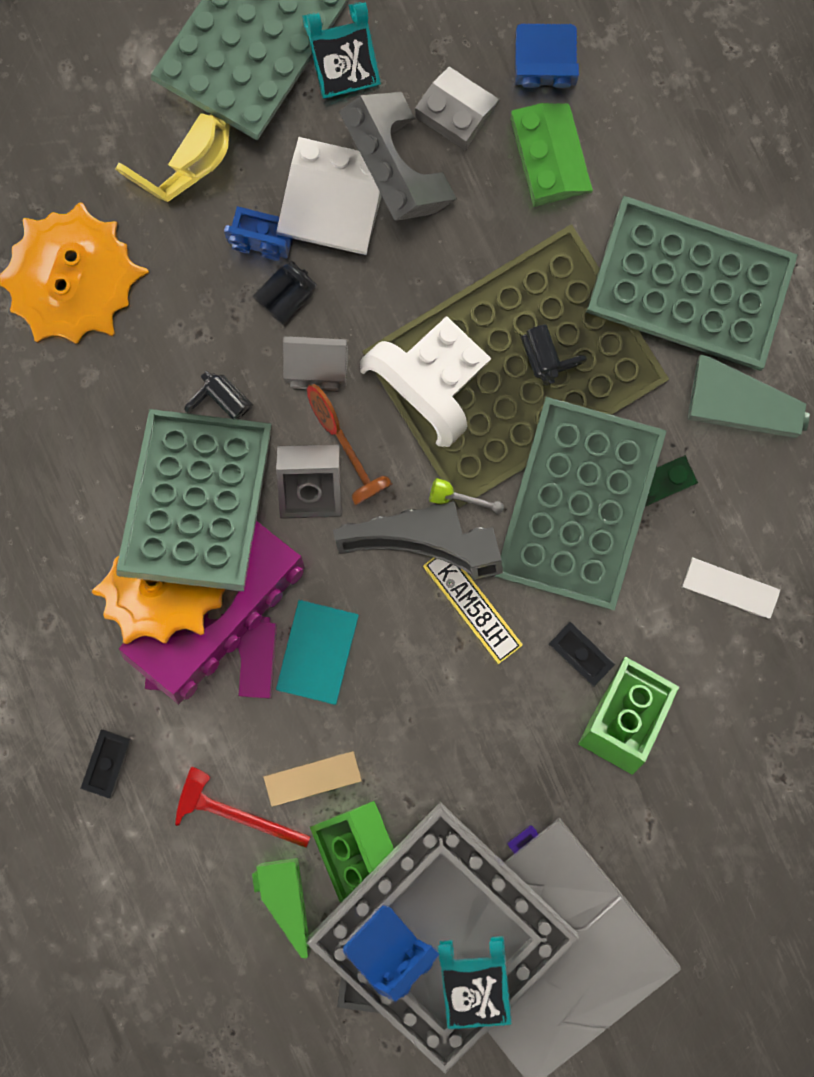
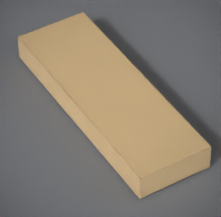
(312, 778)

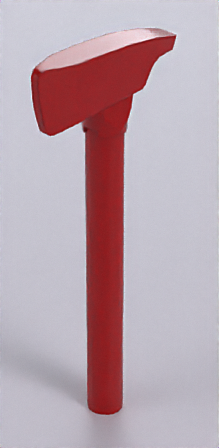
(194, 799)

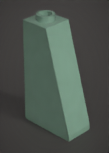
(739, 401)

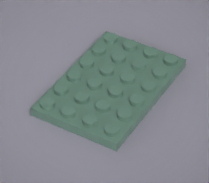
(242, 57)
(692, 283)
(195, 500)
(580, 503)

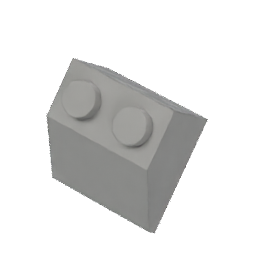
(455, 107)
(315, 362)
(309, 481)

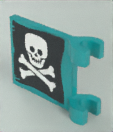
(343, 53)
(475, 988)

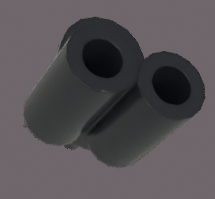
(285, 292)
(543, 355)
(223, 393)

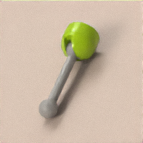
(443, 492)

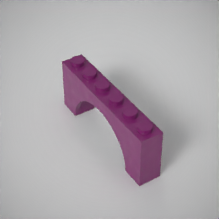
(187, 659)

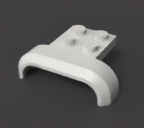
(431, 375)

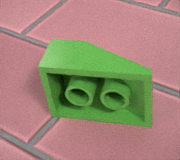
(629, 716)
(283, 896)

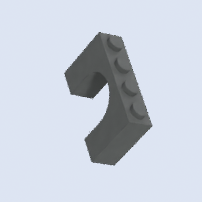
(405, 192)

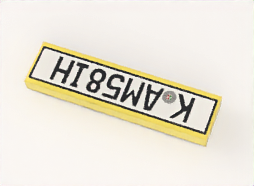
(474, 608)

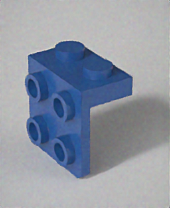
(546, 55)
(257, 232)
(389, 954)

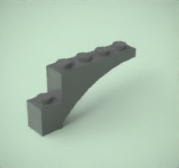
(429, 532)

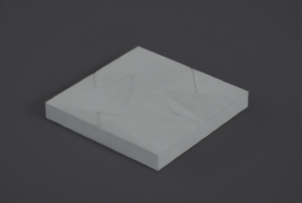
(446, 889)
(599, 977)

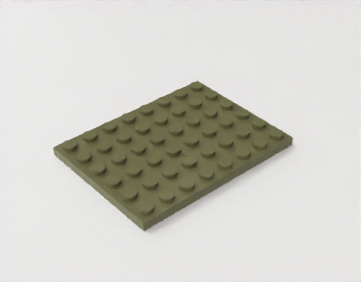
(505, 398)

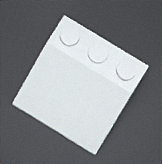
(329, 197)

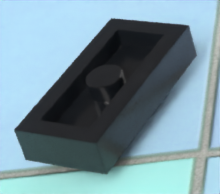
(581, 654)
(106, 764)

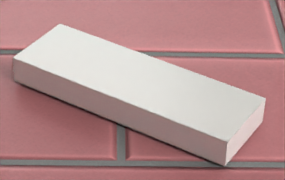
(731, 588)

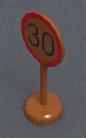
(328, 418)

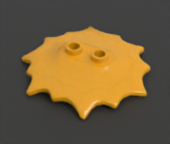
(95, 280)
(155, 606)

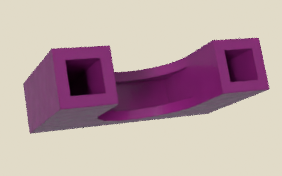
(256, 655)

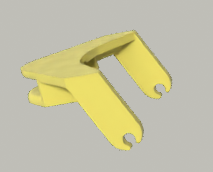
(195, 158)

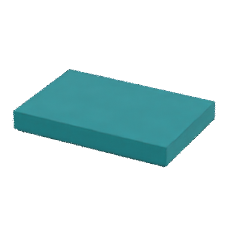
(317, 652)

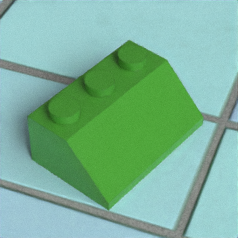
(550, 152)
(352, 846)

